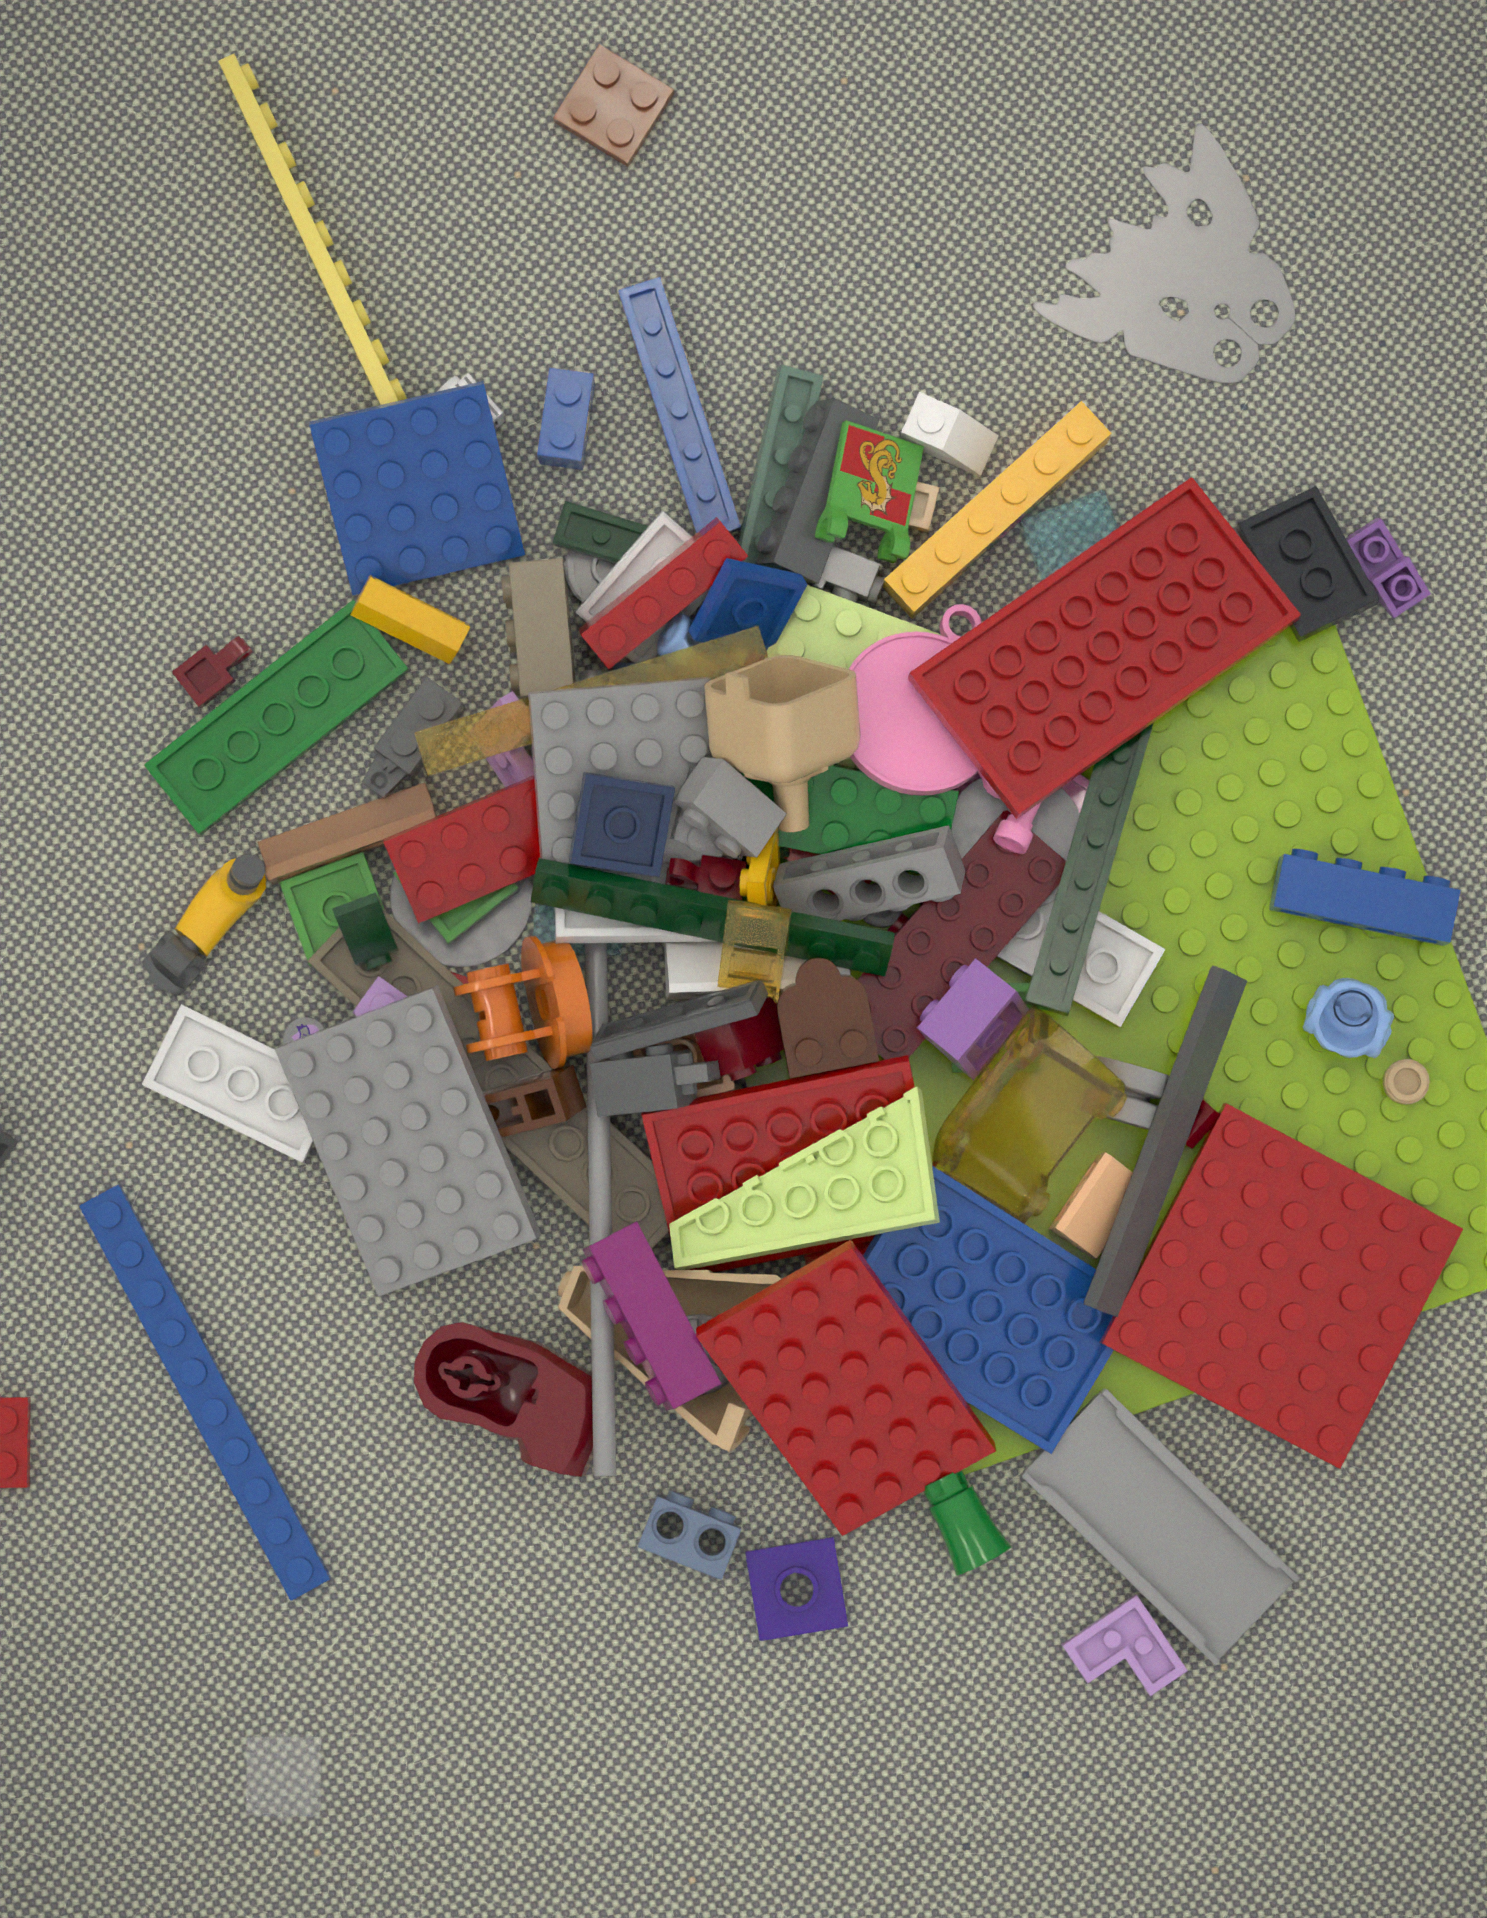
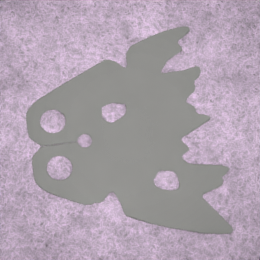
(1183, 262)

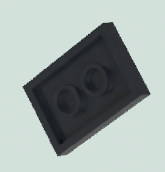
(1309, 561)

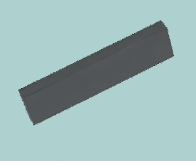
(679, 1019)

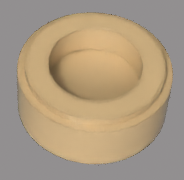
(1406, 1081)

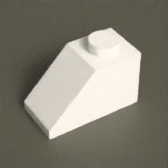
(949, 434)

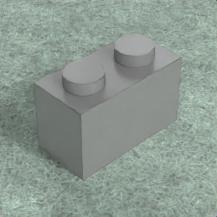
(729, 808)

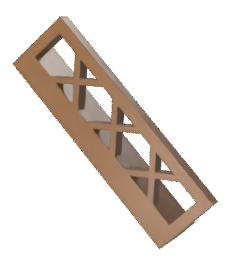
(344, 833)

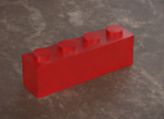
(660, 593)

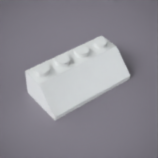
(695, 967)

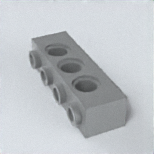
(885, 862)

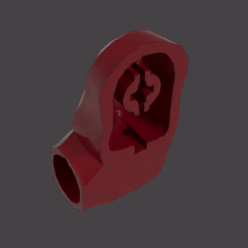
(512, 1391)

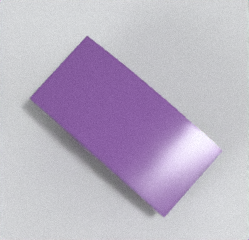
(1387, 568)

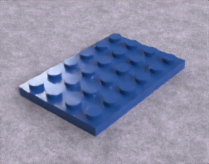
(997, 1311)

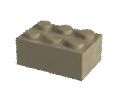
(539, 627)

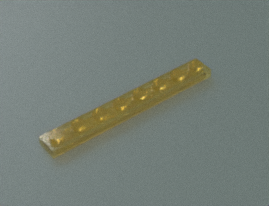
(509, 726)

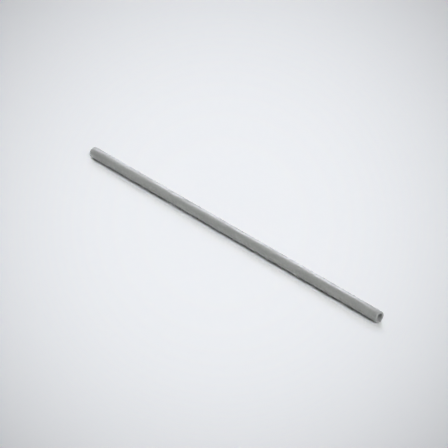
(599, 1219)

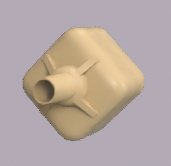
(784, 725)

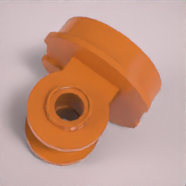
(554, 997)

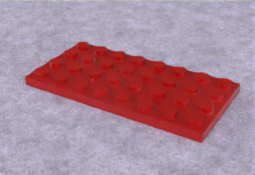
(1103, 647)

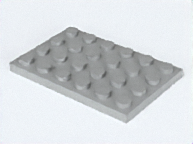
(408, 1141)

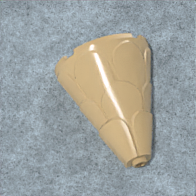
(714, 1415)

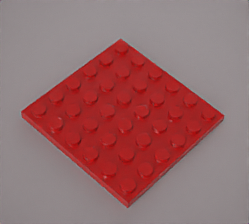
(1282, 1285)

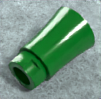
(964, 1523)

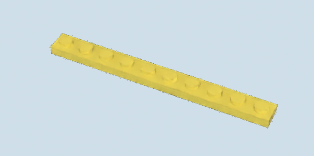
(314, 235)

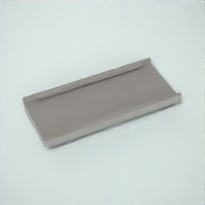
(1159, 1526)

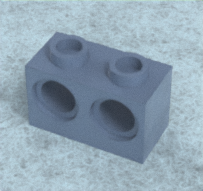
(686, 1547)

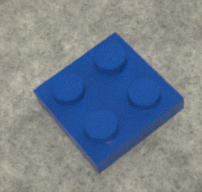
(745, 598)

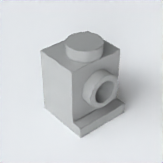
(851, 576)

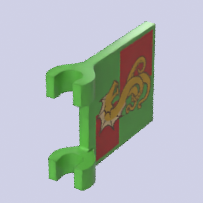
(872, 486)

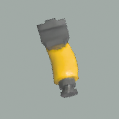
(212, 912)

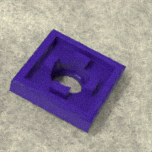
(811, 1558)

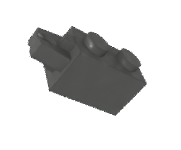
(397, 748)
(649, 1081)

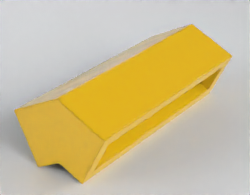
(410, 619)

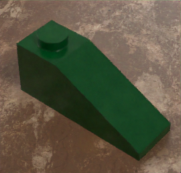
(366, 931)

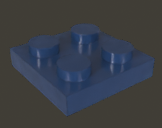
(621, 824)

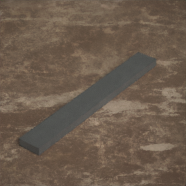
(1165, 1141)

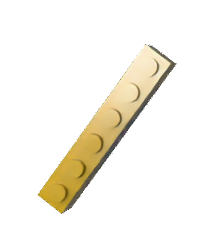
(996, 510)

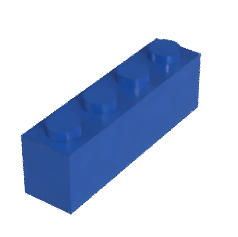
(1365, 898)

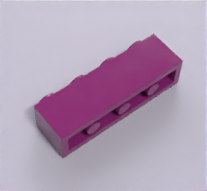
(650, 1317)

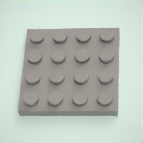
(614, 731)

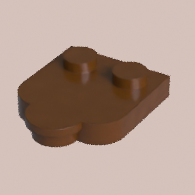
(825, 1020)

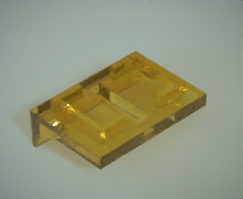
(758, 927)

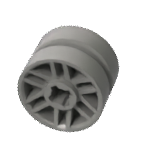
(1139, 1086)

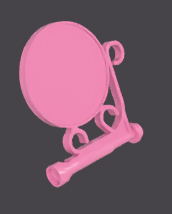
(904, 739)

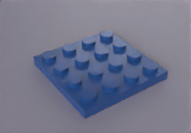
(417, 487)

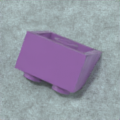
(972, 1017)

